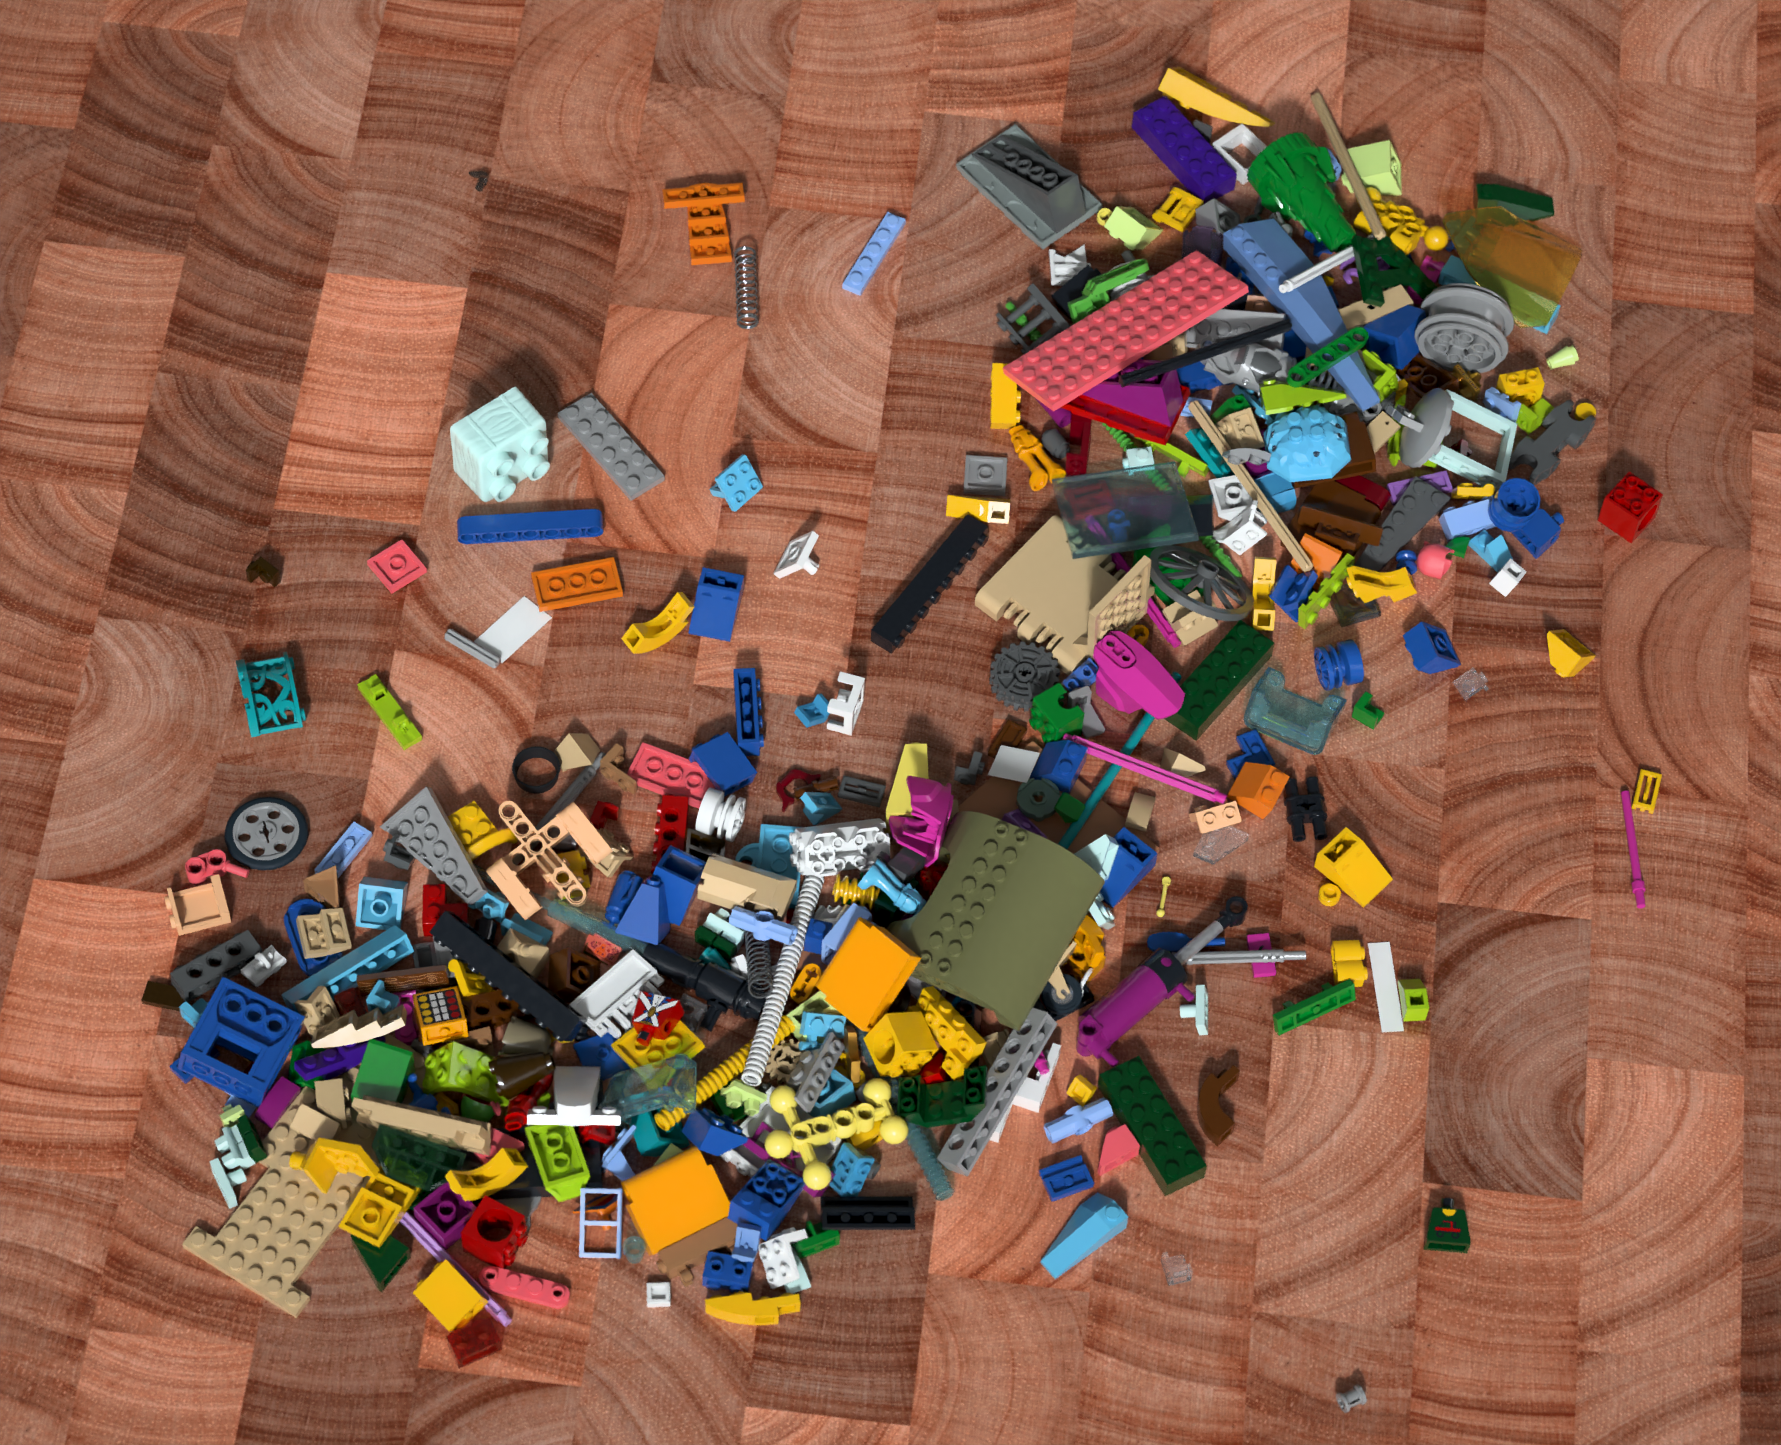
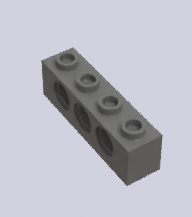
(210, 976)

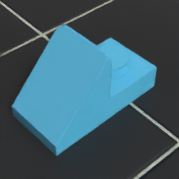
(1491, 550)
(819, 806)

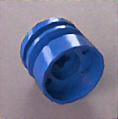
(1514, 505)
(1338, 664)

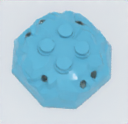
(1307, 444)

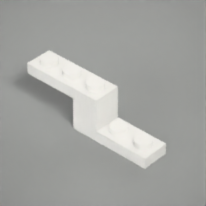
(1031, 1091)

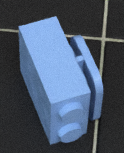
(838, 933)

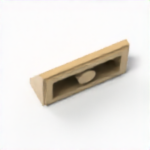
(314, 1124)

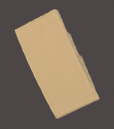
(354, 1029)

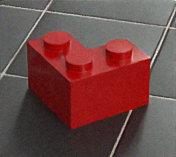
(436, 903)

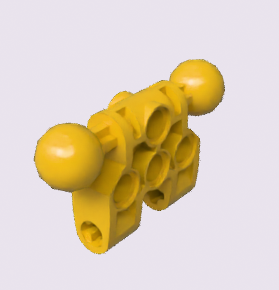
(1402, 225)

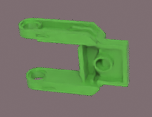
(1095, 293)

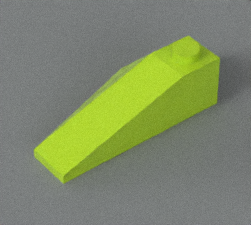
(1281, 397)

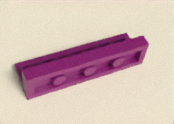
(758, 1148)

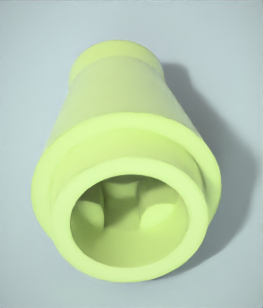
(1563, 357)

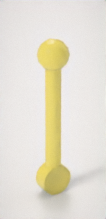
(1165, 882)

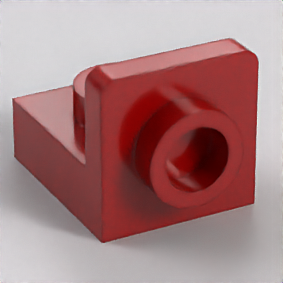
(603, 811)
(601, 1133)

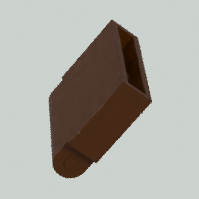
(1362, 454)
(1339, 500)

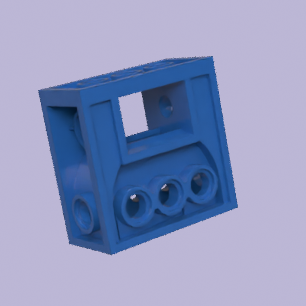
(248, 1027)

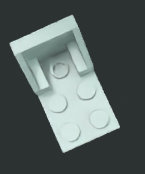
(1101, 856)

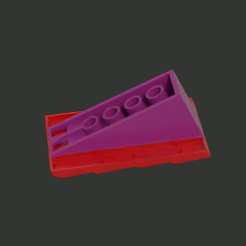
(1144, 408)

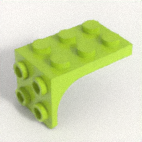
(463, 1071)

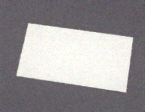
(513, 629)

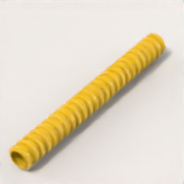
(720, 1076)

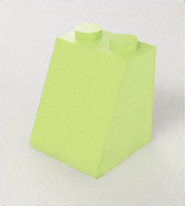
(1377, 167)

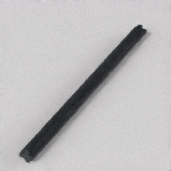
(1204, 353)

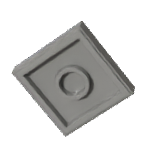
(985, 475)

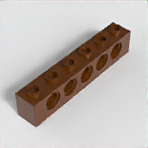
(486, 1002)

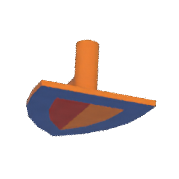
(603, 1205)

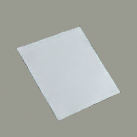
(1013, 764)

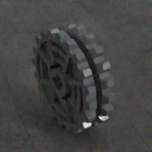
(1021, 661)

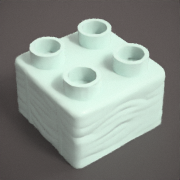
(500, 446)

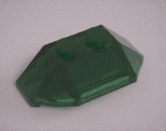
(414, 1158)

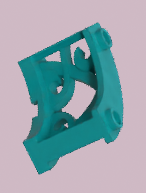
(272, 669)

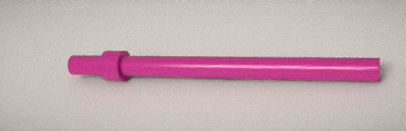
(1638, 885)

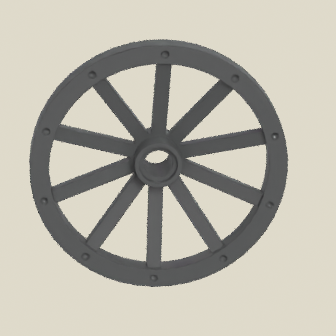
(1203, 574)

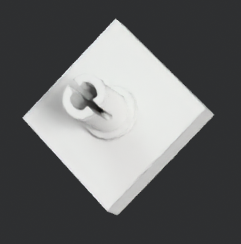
(797, 556)

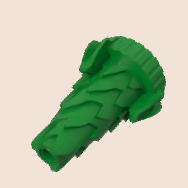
(1293, 180)

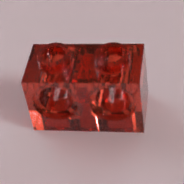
(477, 1347)

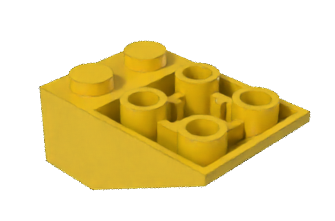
(1352, 867)

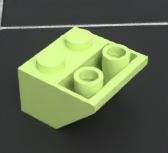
(814, 1004)

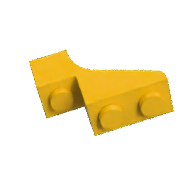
(1373, 584)

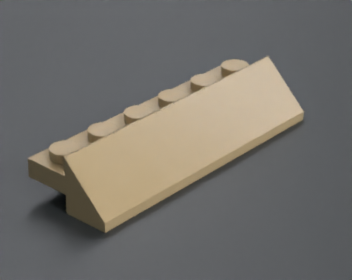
(424, 1123)

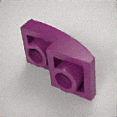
(276, 1102)

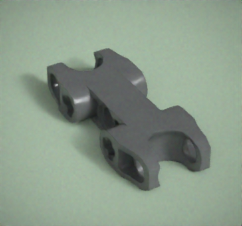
(1542, 452)

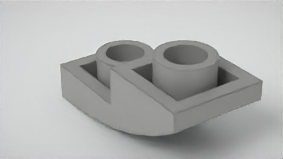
(1241, 455)

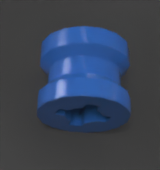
(1407, 559)

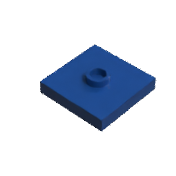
(599, 1053)

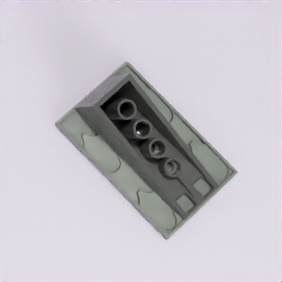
(1029, 186)

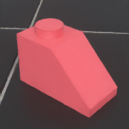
(1117, 1148)

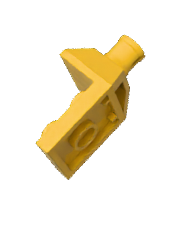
(330, 1156)

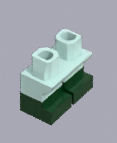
(720, 934)
(244, 1144)

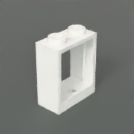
(1231, 140)

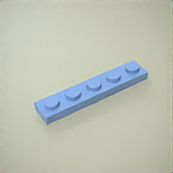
(873, 253)

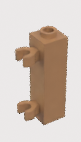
(694, 1249)

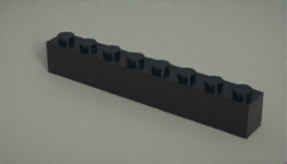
(929, 584)
(508, 976)

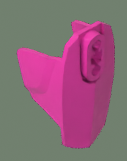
(1136, 682)
(934, 805)

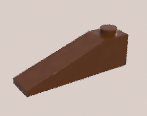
(1424, 376)

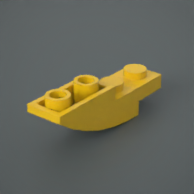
(743, 1310)

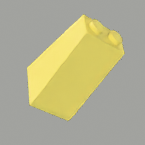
(912, 763)

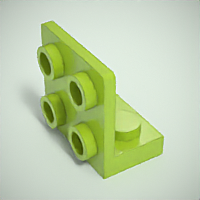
(1386, 375)

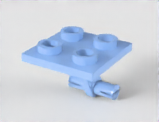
(613, 1158)

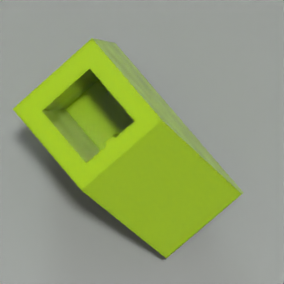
(1413, 999)

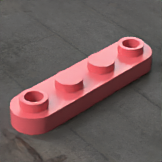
(524, 1287)

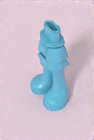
(902, 895)

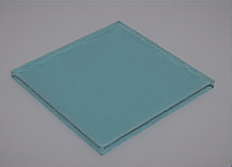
(1124, 510)

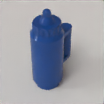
(622, 895)

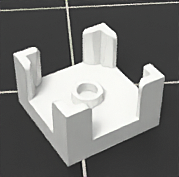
(847, 704)

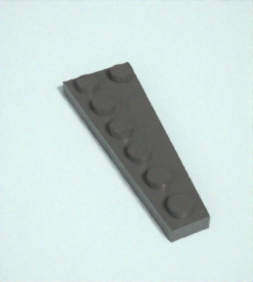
(1408, 517)

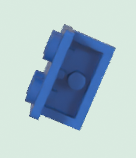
(1293, 590)

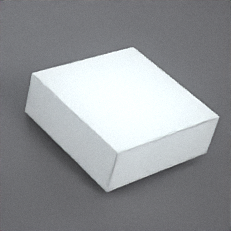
(658, 1294)

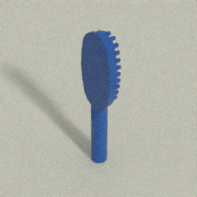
(1175, 941)

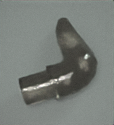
(482, 181)

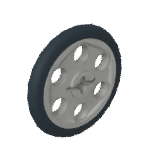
(271, 858)

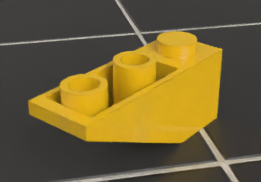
(980, 508)

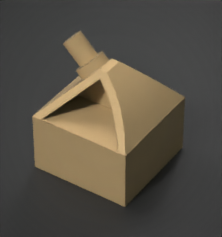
(525, 951)

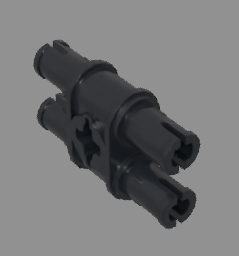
(1314, 811)

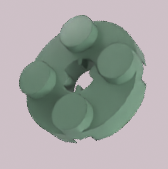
(1037, 810)

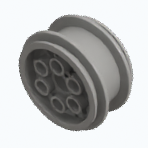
(1464, 328)

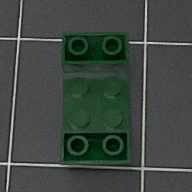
(943, 1102)

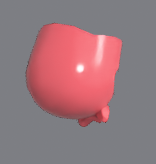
(1432, 560)

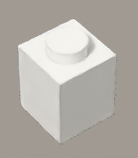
(1507, 577)

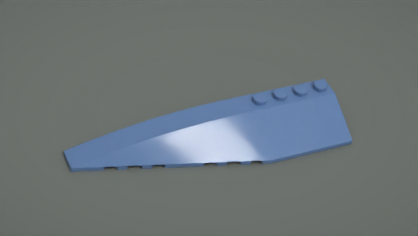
(1271, 258)

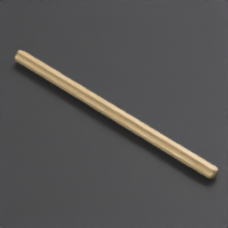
(1348, 166)
(1252, 488)

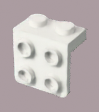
(779, 1258)

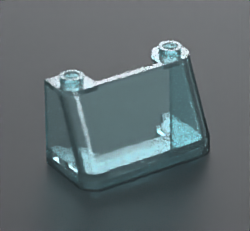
(1291, 716)
(651, 1087)

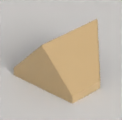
(576, 751)
(1180, 764)

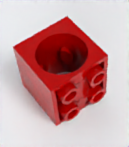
(1630, 507)
(492, 1215)

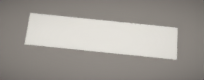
(1385, 987)

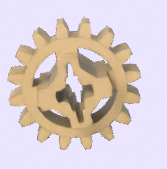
(781, 1068)

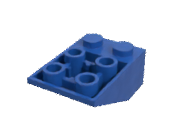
(716, 604)
(1130, 866)
(766, 1198)

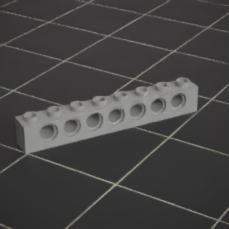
(1003, 1083)

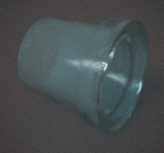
(634, 1243)

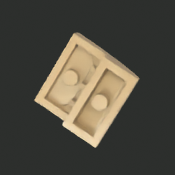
(323, 933)

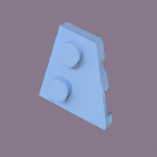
(1500, 404)

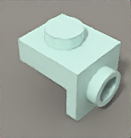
(1138, 457)

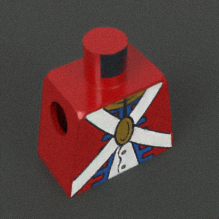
(655, 1017)

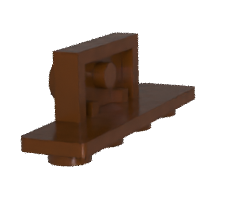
(1339, 529)

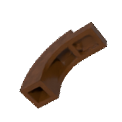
(1211, 1117)

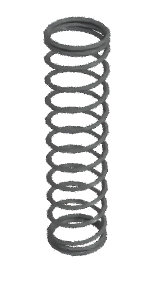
(742, 260)
(749, 942)

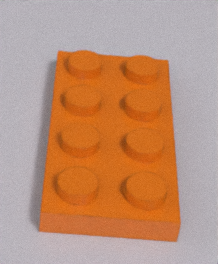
(576, 584)

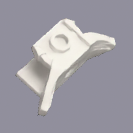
(1243, 530)

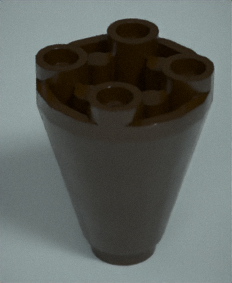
(520, 1071)

